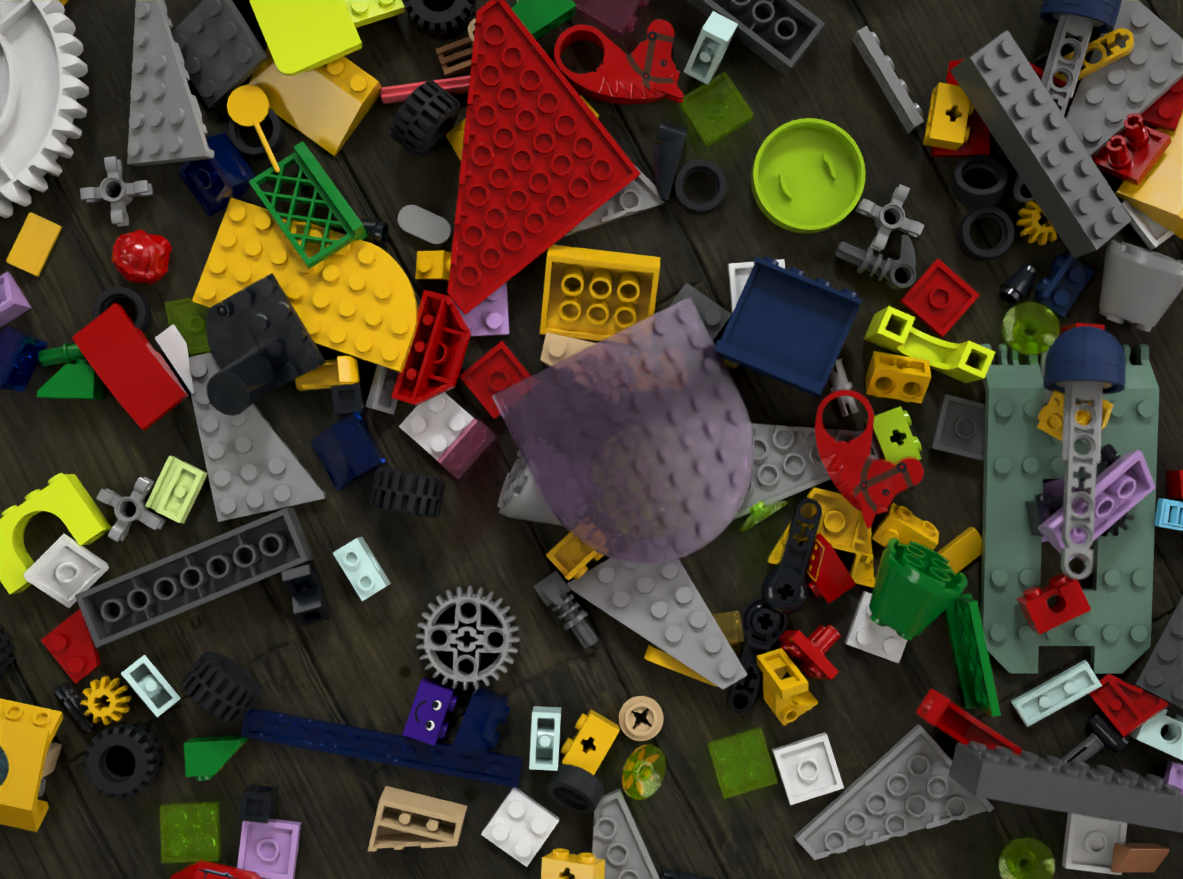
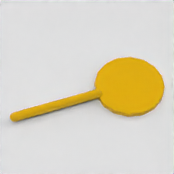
(248, 108)

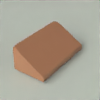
(1137, 857)

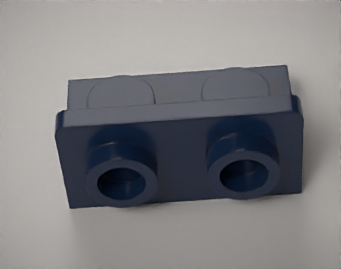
(1063, 284)

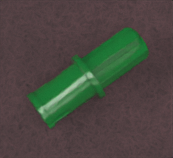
(59, 355)

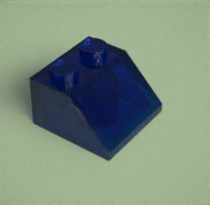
(218, 178)
(18, 357)
(348, 450)
(481, 721)

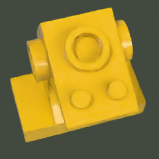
(1052, 415)
(788, 696)

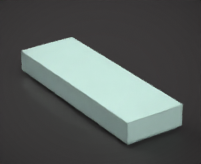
(1056, 693)

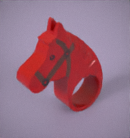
(626, 78)
(862, 480)

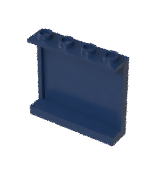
(788, 326)

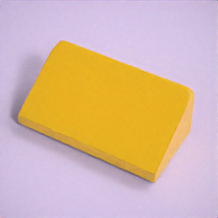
(34, 244)
(963, 549)

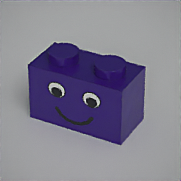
(429, 711)

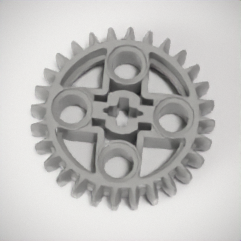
(431, 645)

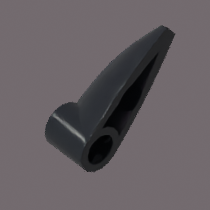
(667, 155)

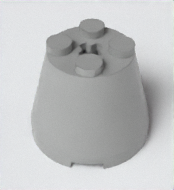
(1138, 284)
(522, 497)

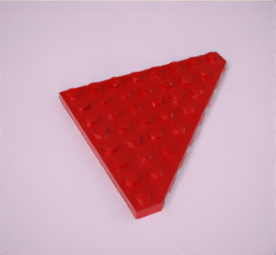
(528, 160)

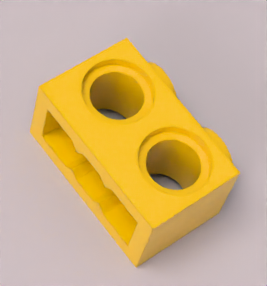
(897, 377)

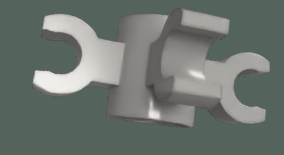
(128, 191)
(871, 210)
(140, 491)

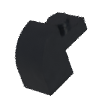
(307, 594)

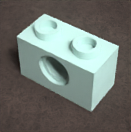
(710, 47)
(361, 568)
(150, 686)
(1151, 734)
(545, 738)

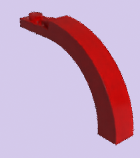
(959, 724)

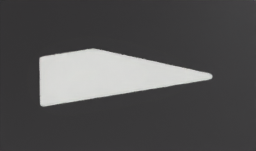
(176, 351)

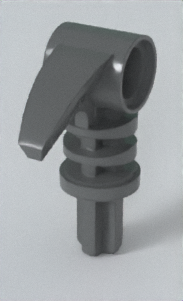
(882, 268)
(554, 591)

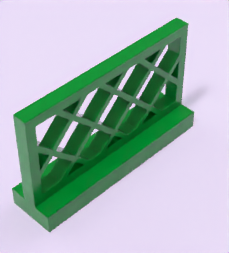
(330, 198)
(971, 655)

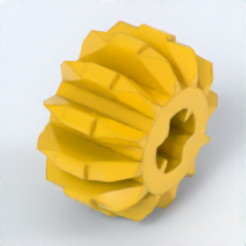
(1032, 227)
(96, 703)

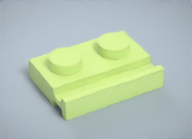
(176, 489)

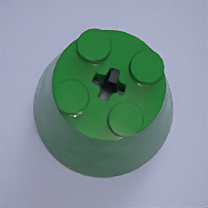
(912, 588)

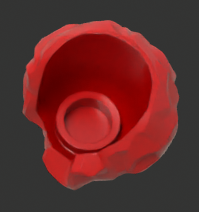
(141, 256)

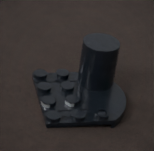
(256, 346)

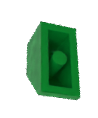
(543, 15)
(73, 382)
(210, 754)

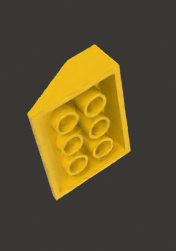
(320, 102)
(1162, 188)
(596, 291)

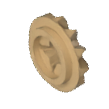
(641, 731)

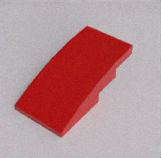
(130, 366)

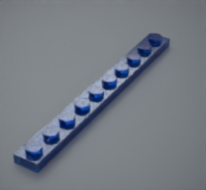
(380, 747)

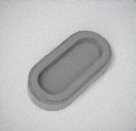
(424, 225)

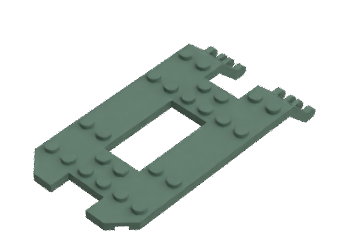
(1014, 470)

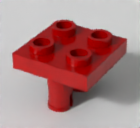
(1132, 151)
(811, 651)

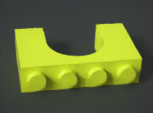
(960, 361)
(64, 498)

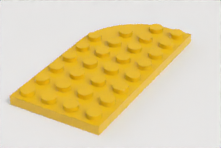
(347, 302)

